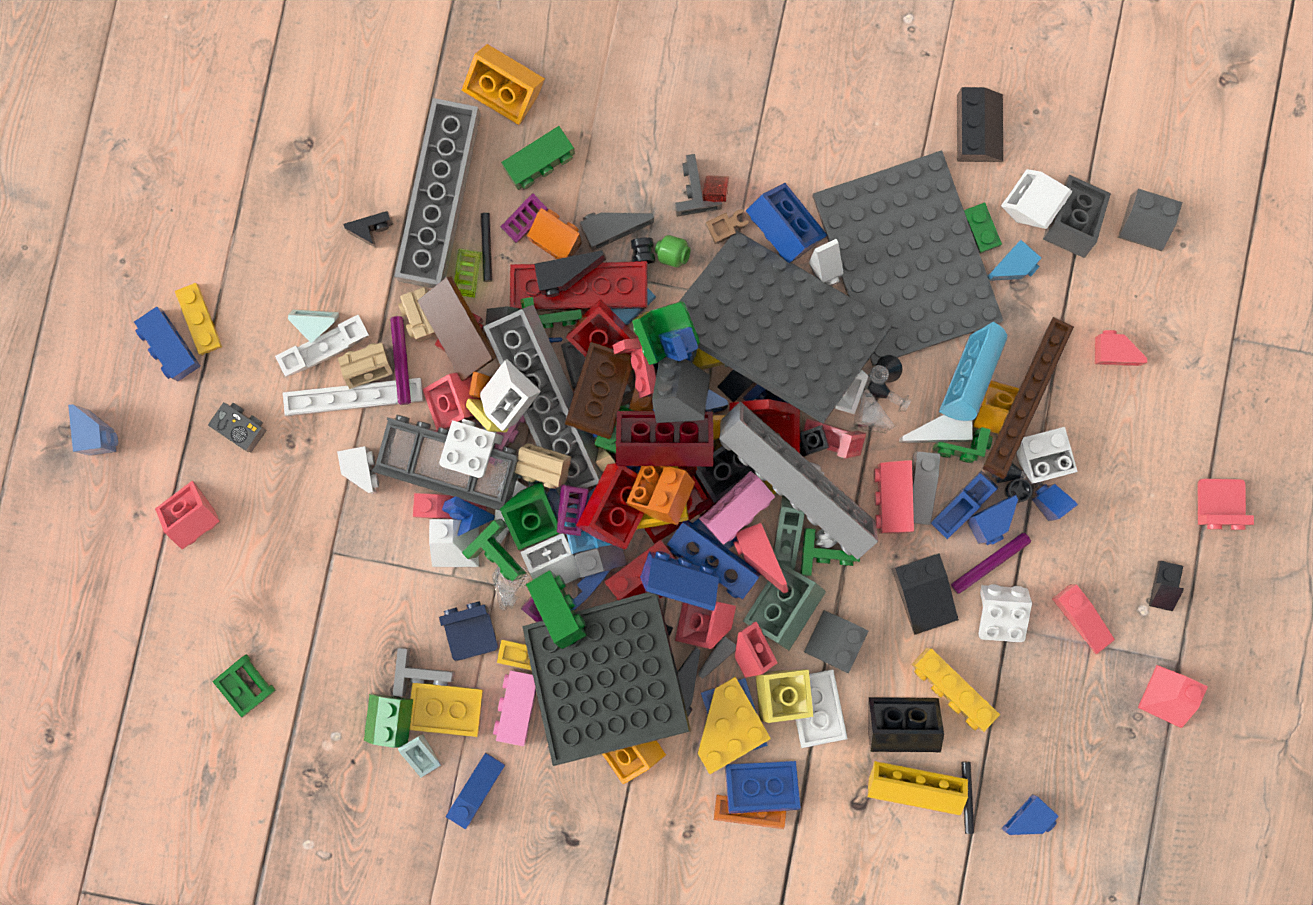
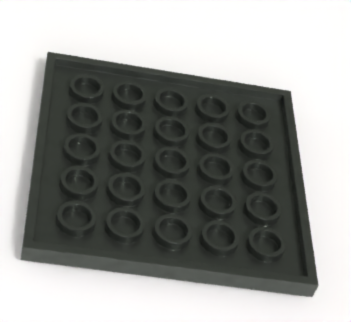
(611, 685)

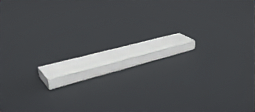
(344, 398)

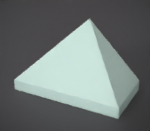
(312, 323)
(420, 756)

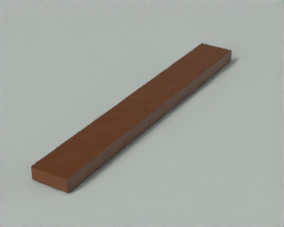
(1028, 398)

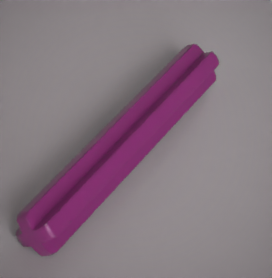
(400, 360)
(991, 563)

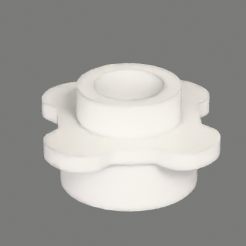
(823, 541)

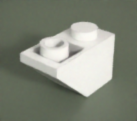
(357, 467)

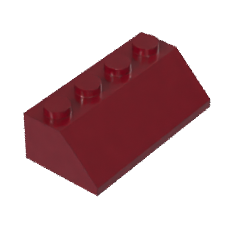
(649, 443)

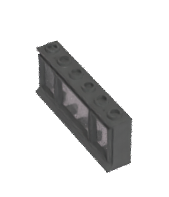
(414, 455)

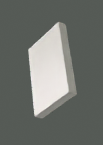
(828, 718)

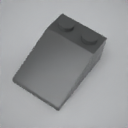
(1079, 219)

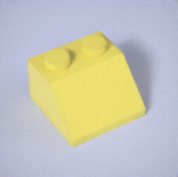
(784, 695)

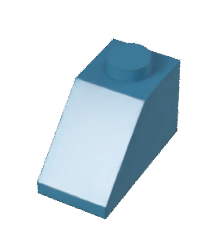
(1016, 264)

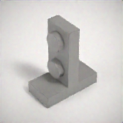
(416, 675)

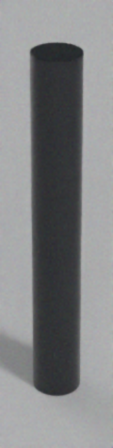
(486, 247)
(968, 808)

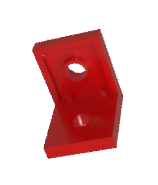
(779, 416)

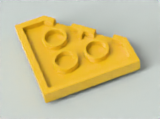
(730, 727)

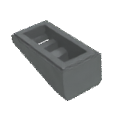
(721, 652)

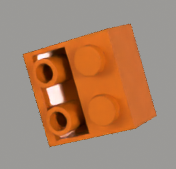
(553, 235)
(661, 492)

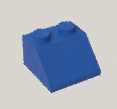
(993, 521)

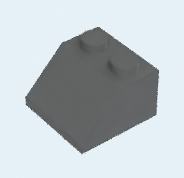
(1149, 219)
(836, 641)

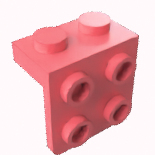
(1223, 504)

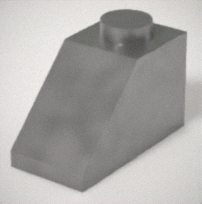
(600, 560)

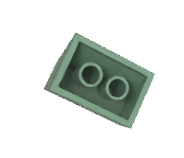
(785, 614)

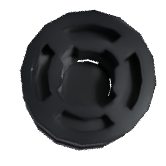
(642, 249)
(1020, 487)

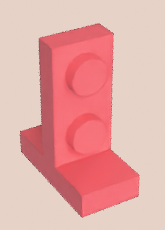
(643, 371)
(842, 441)

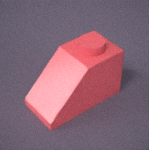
(1117, 350)
(753, 652)

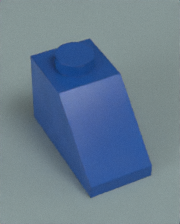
(1053, 502)
(1031, 818)

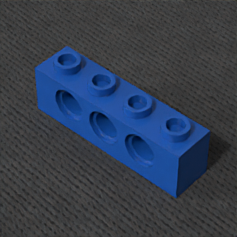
(709, 546)

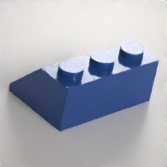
(786, 222)
(680, 580)

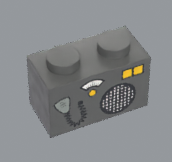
(237, 427)

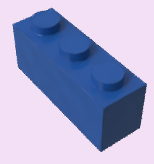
(166, 344)

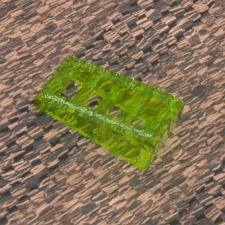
(468, 253)

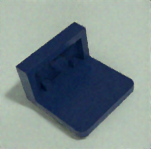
(469, 631)

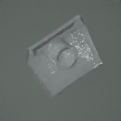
(870, 415)

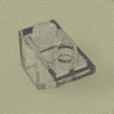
(507, 589)

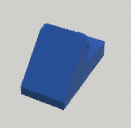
(678, 343)
(469, 514)

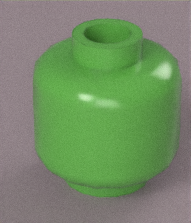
(673, 251)

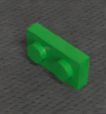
(982, 228)

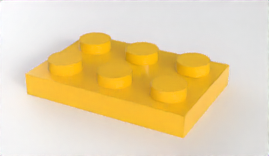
(446, 709)

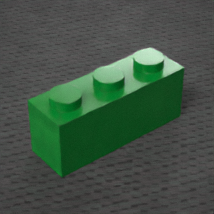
(538, 158)
(557, 609)

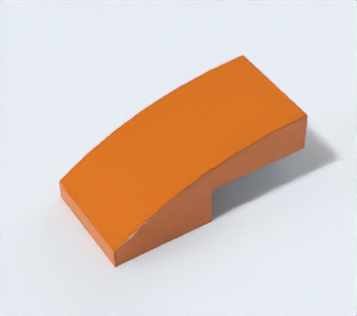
(478, 383)

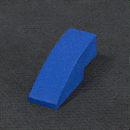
(964, 504)

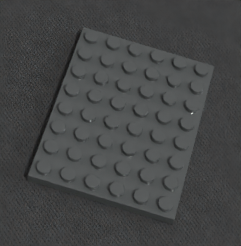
(910, 254)
(782, 326)

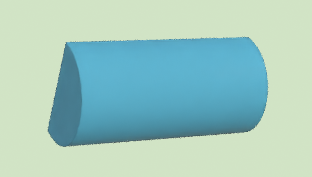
(974, 373)

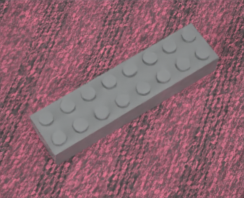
(438, 193)
(526, 345)
(798, 481)

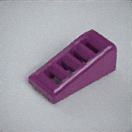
(525, 206)
(564, 500)

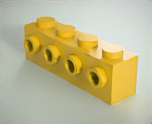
(955, 689)
(917, 788)

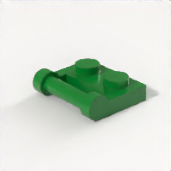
(238, 691)

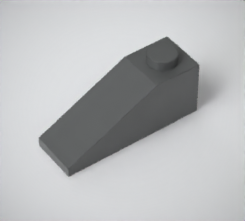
(608, 227)

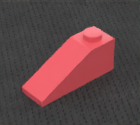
(431, 506)
(759, 555)
(1083, 617)

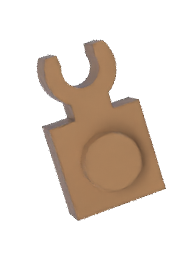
(723, 227)

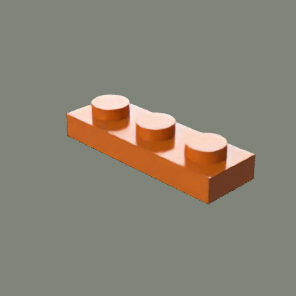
(770, 819)

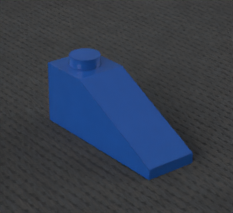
(475, 791)

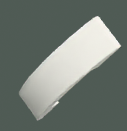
(323, 348)

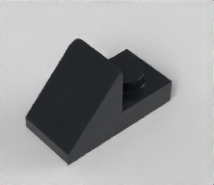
(363, 227)
(1166, 586)

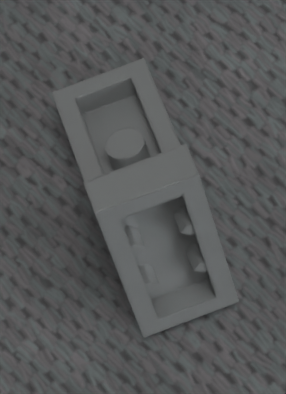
(693, 191)

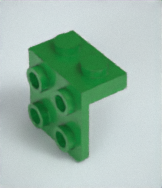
(658, 321)
(977, 450)

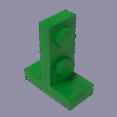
(547, 320)
(494, 551)
(822, 555)

